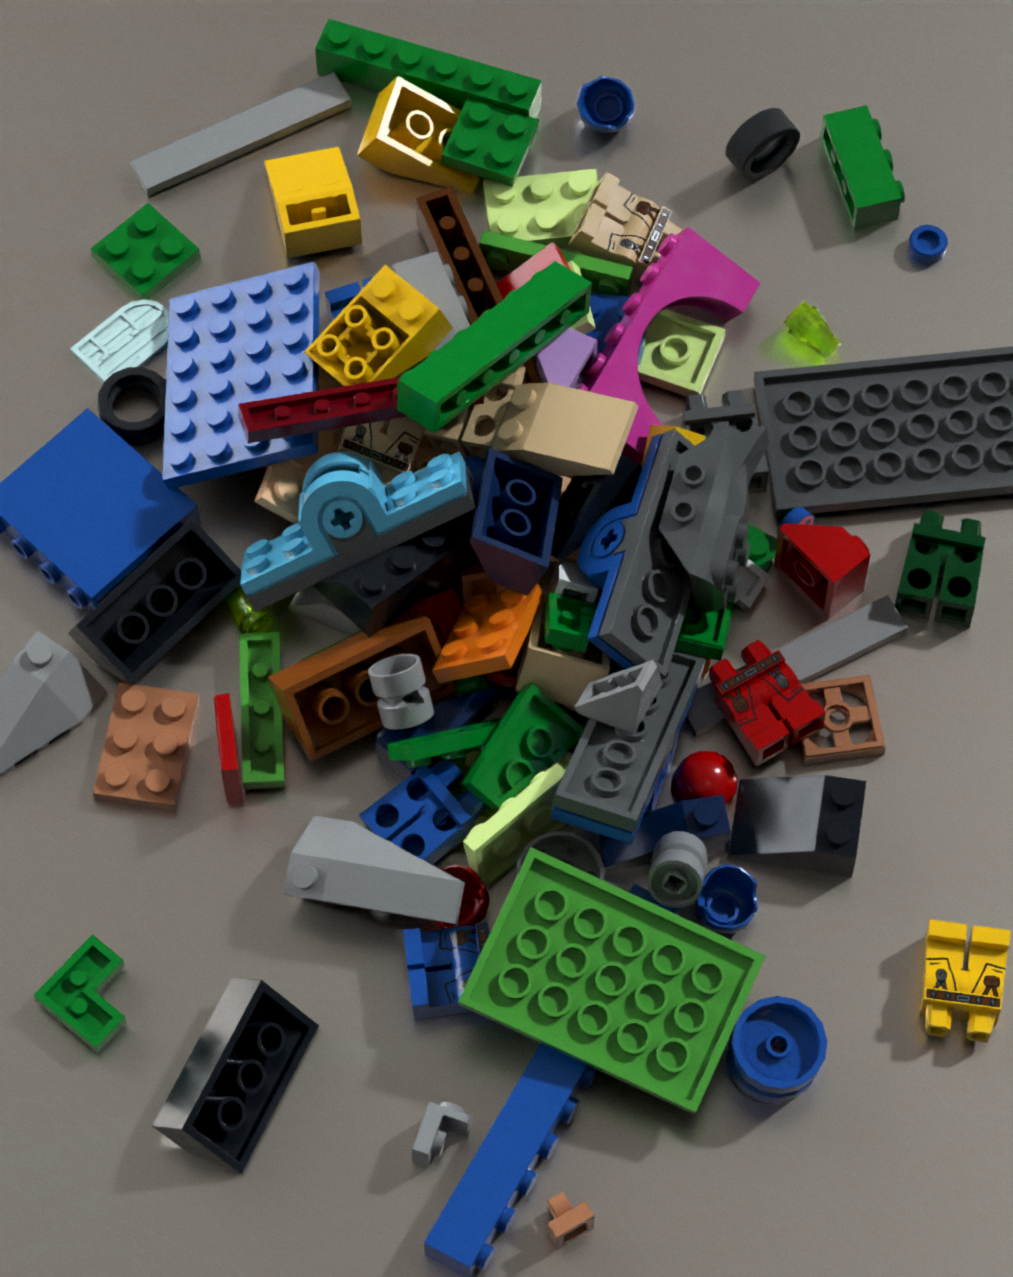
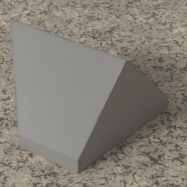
(622, 696)

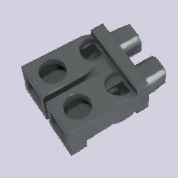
(733, 413)

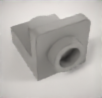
(431, 1137)

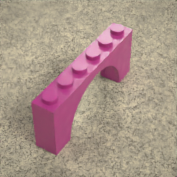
(686, 276)

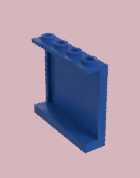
(89, 509)

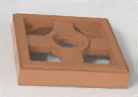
(843, 749)

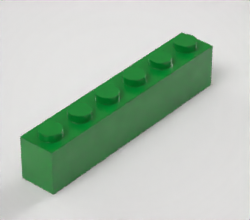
(377, 59)
(493, 346)

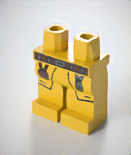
(963, 994)

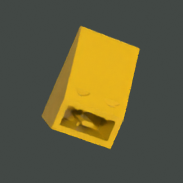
(314, 202)
(380, 332)

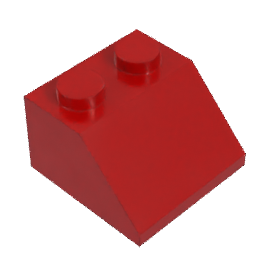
(823, 564)

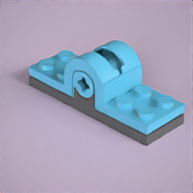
(352, 517)

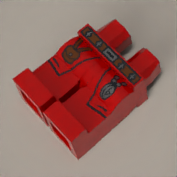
(765, 702)

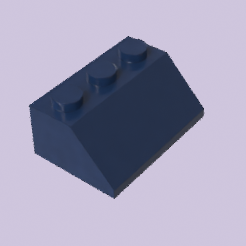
(515, 521)

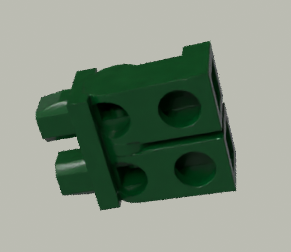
(946, 555)

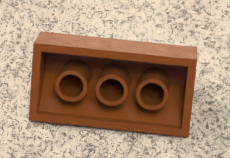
(331, 694)

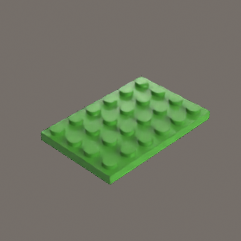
(612, 980)

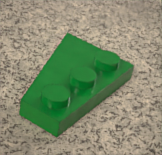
(524, 744)

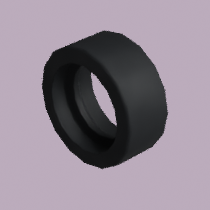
(762, 143)
(133, 380)

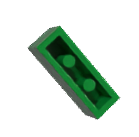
(862, 166)

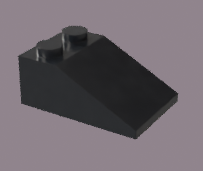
(799, 822)

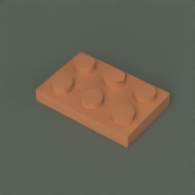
(146, 747)

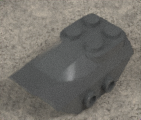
(709, 513)

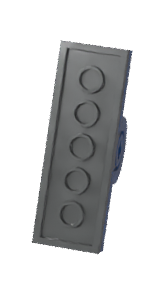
(637, 569)
(622, 773)

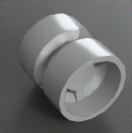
(402, 697)
(677, 869)

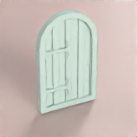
(125, 339)

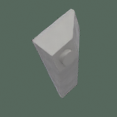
(41, 698)
(358, 869)

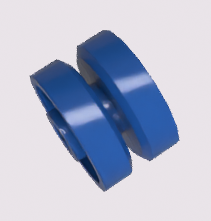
(777, 1024)

